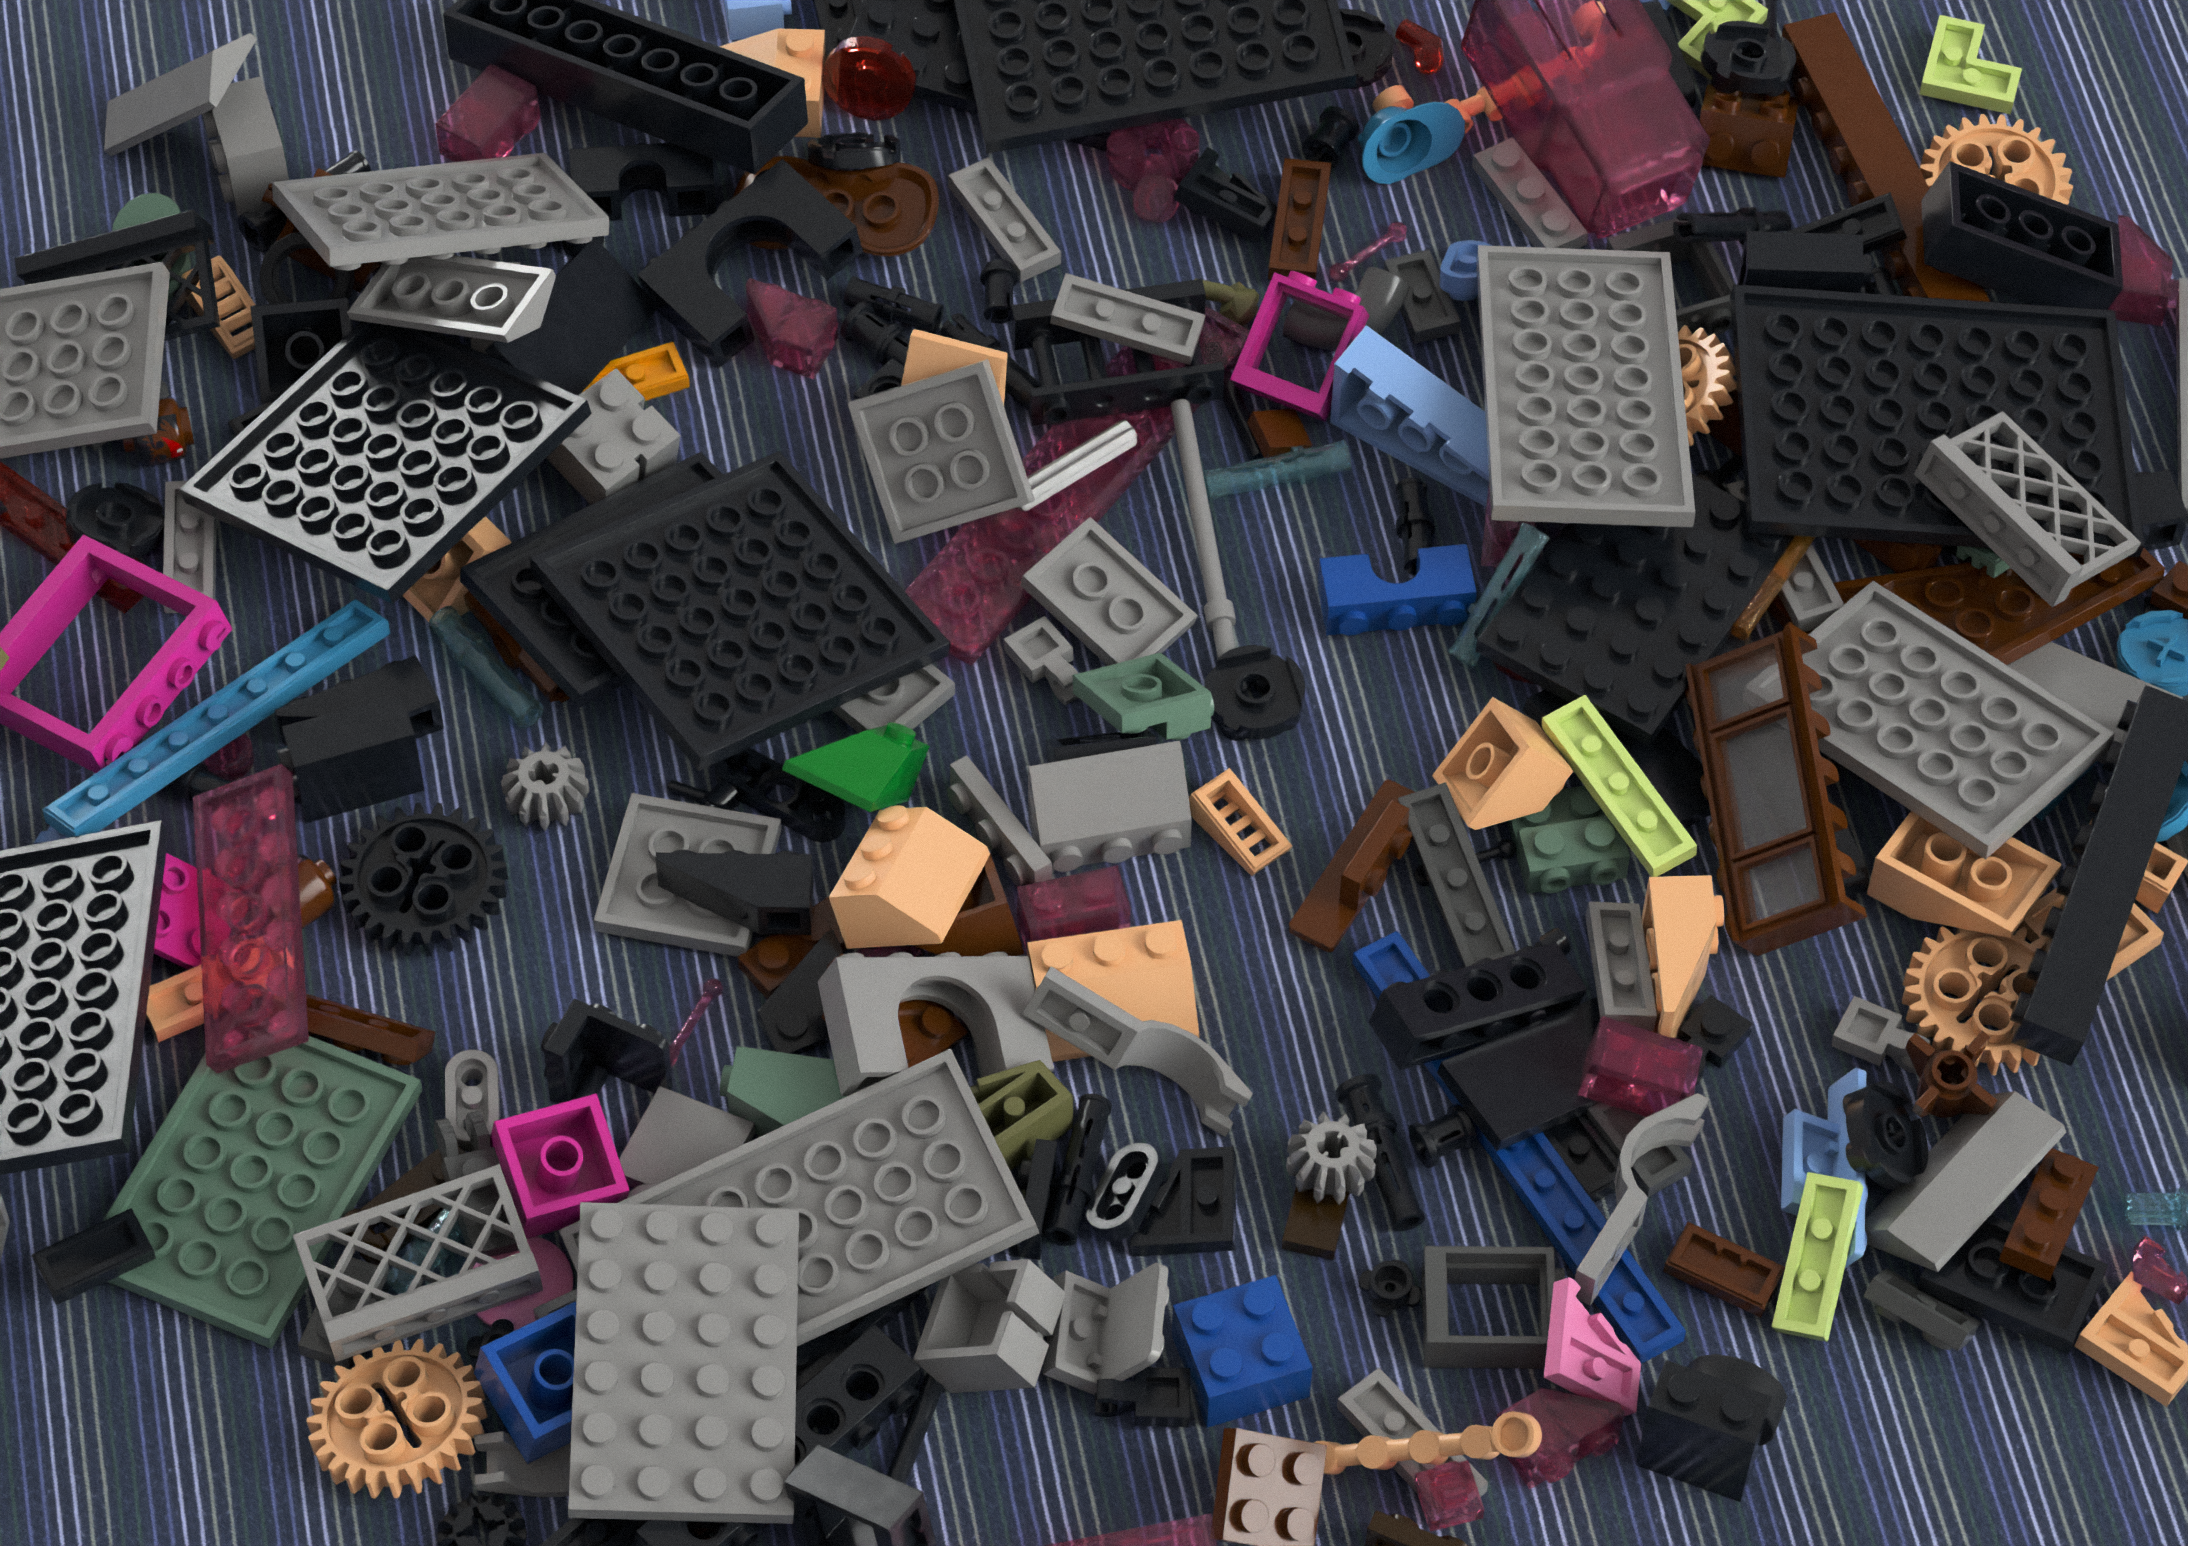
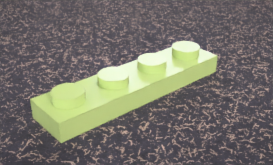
(1619, 786)

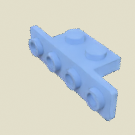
(1819, 1148)

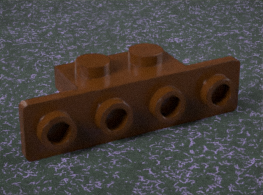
(1355, 870)

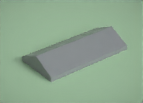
(173, 96)
(458, 297)
(1963, 1181)

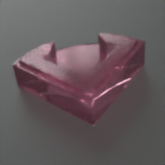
(2156, 1273)

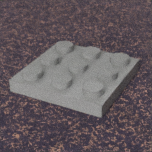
(941, 451)
(640, 909)

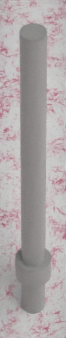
(1218, 610)

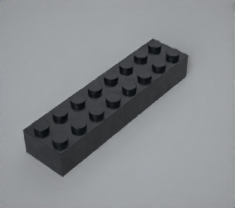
(635, 74)

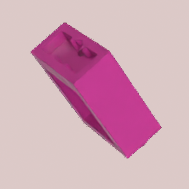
(1301, 288)

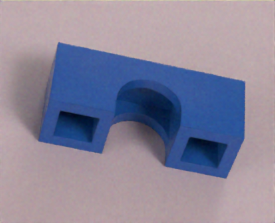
(1359, 601)

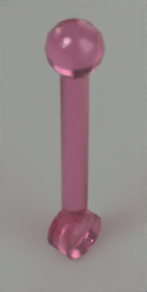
(1396, 233)
(711, 989)

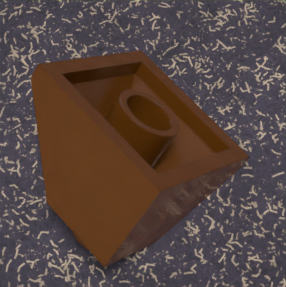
(983, 921)

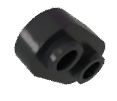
(1121, 1196)

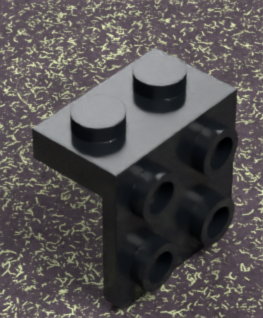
(601, 1038)

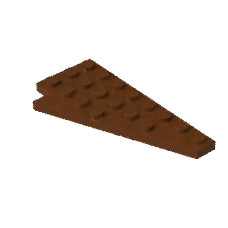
(2004, 611)

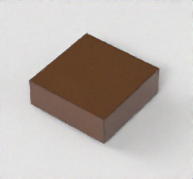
(1278, 431)

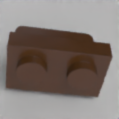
(1748, 131)

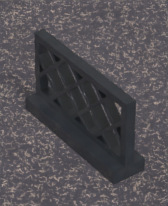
(135, 246)

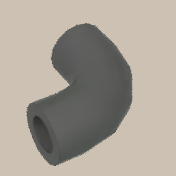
(1379, 294)

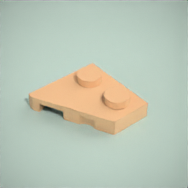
(2137, 1343)

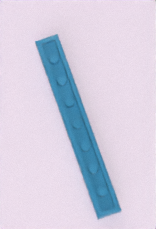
(216, 721)

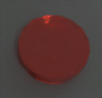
(869, 78)

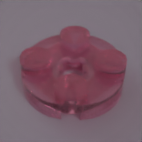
(1127, 148)

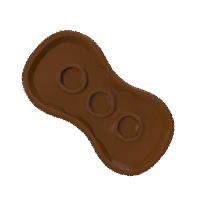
(887, 203)

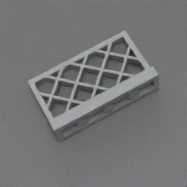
(2008, 522)
(425, 1305)

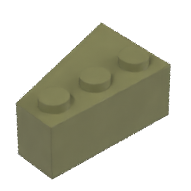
(1022, 1107)

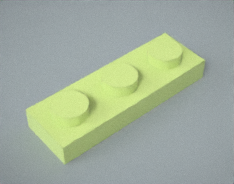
(1817, 1256)

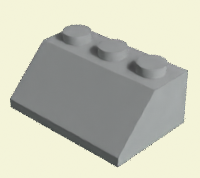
(1110, 806)

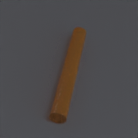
(1773, 583)

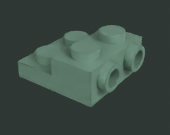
(1147, 694)
(1568, 844)

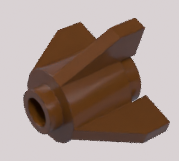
(1949, 1079)

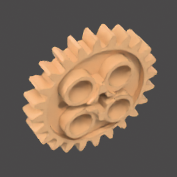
(2035, 167)
(1706, 378)
(1952, 968)
(366, 1443)

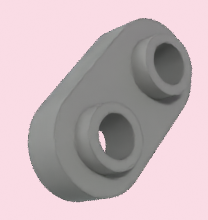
(467, 1099)

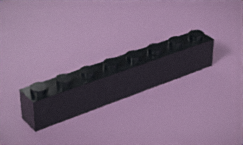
(2105, 879)

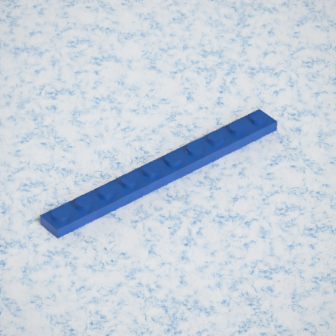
(1548, 1190)

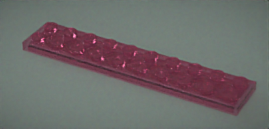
(977, 576)

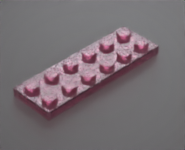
(250, 919)

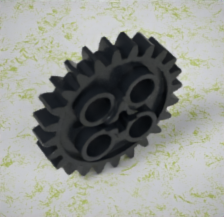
(384, 864)

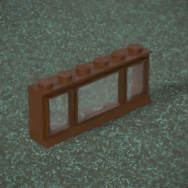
(1770, 793)

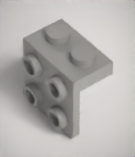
(1107, 1329)

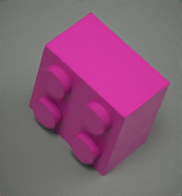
(557, 1161)

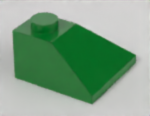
(867, 768)

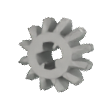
(545, 786)
(1348, 1168)

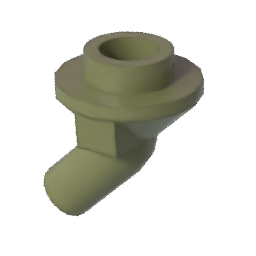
(1236, 300)

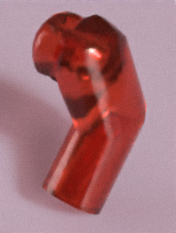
(1427, 46)

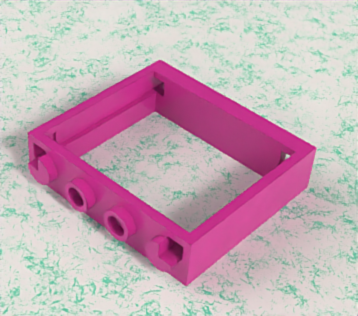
(153, 690)

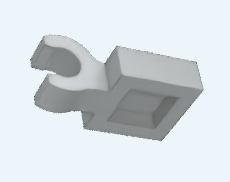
(1042, 653)
(1872, 1034)

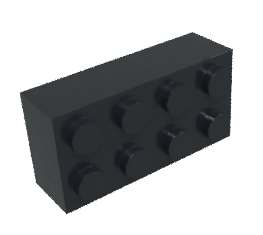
(2020, 242)

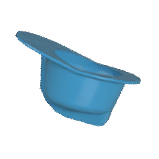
(1409, 140)

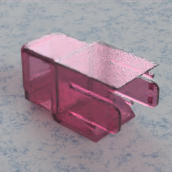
(1590, 103)

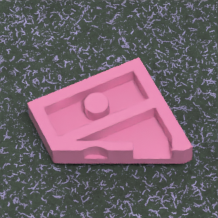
(1586, 1353)

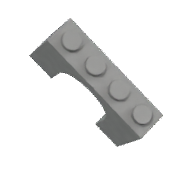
(985, 991)

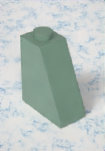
(777, 1087)

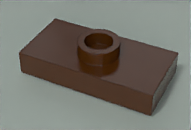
(1724, 1269)

